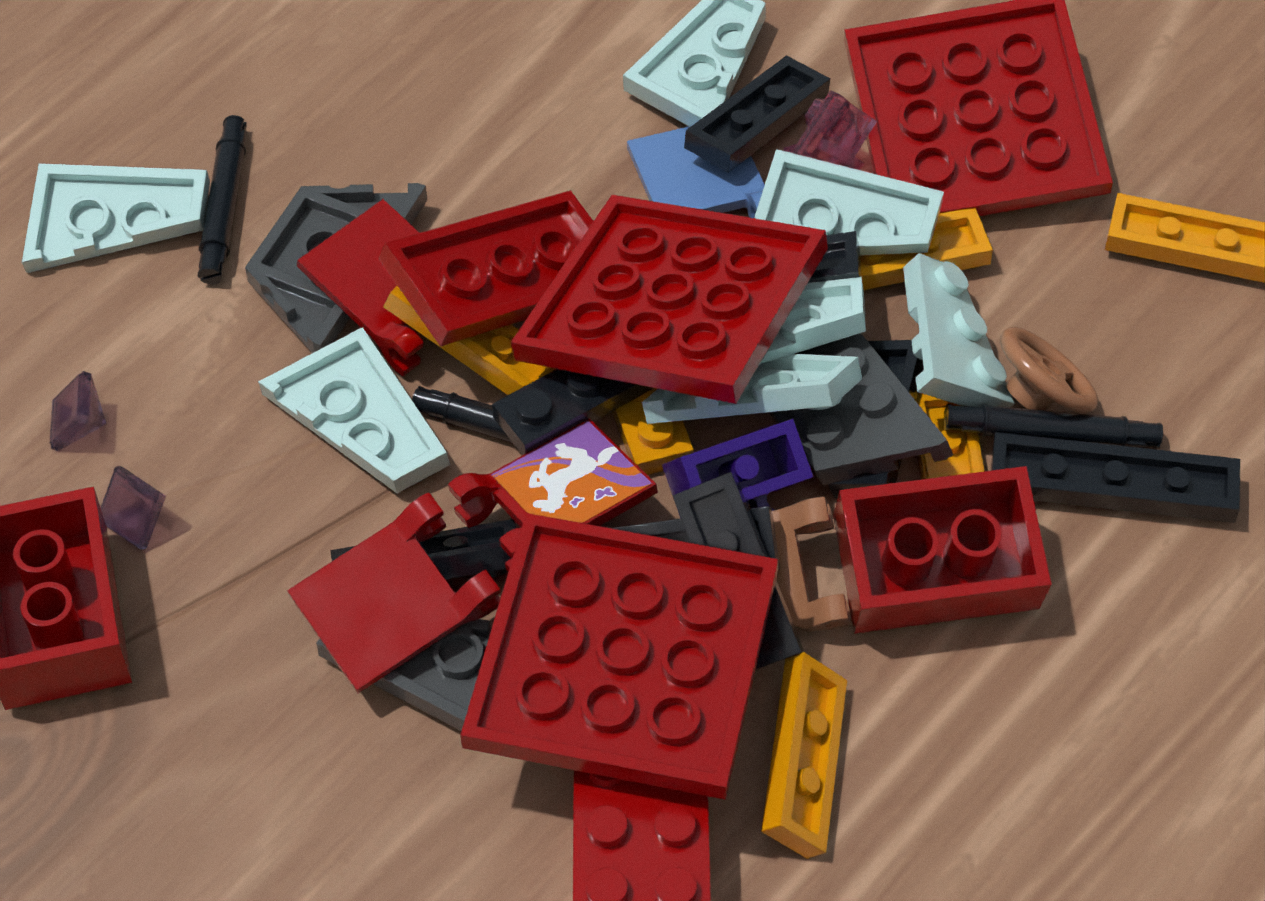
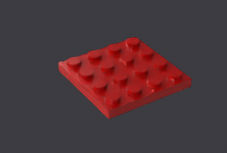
(981, 106)
(671, 298)
(622, 655)

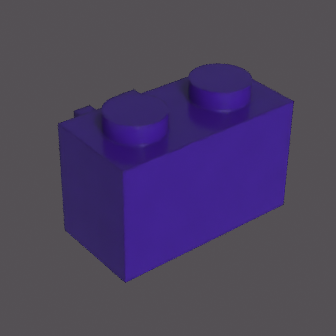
(760, 460)

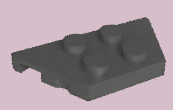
(305, 223)
(869, 426)

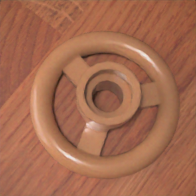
(1044, 374)

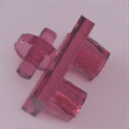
(834, 132)

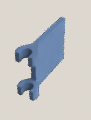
(684, 179)

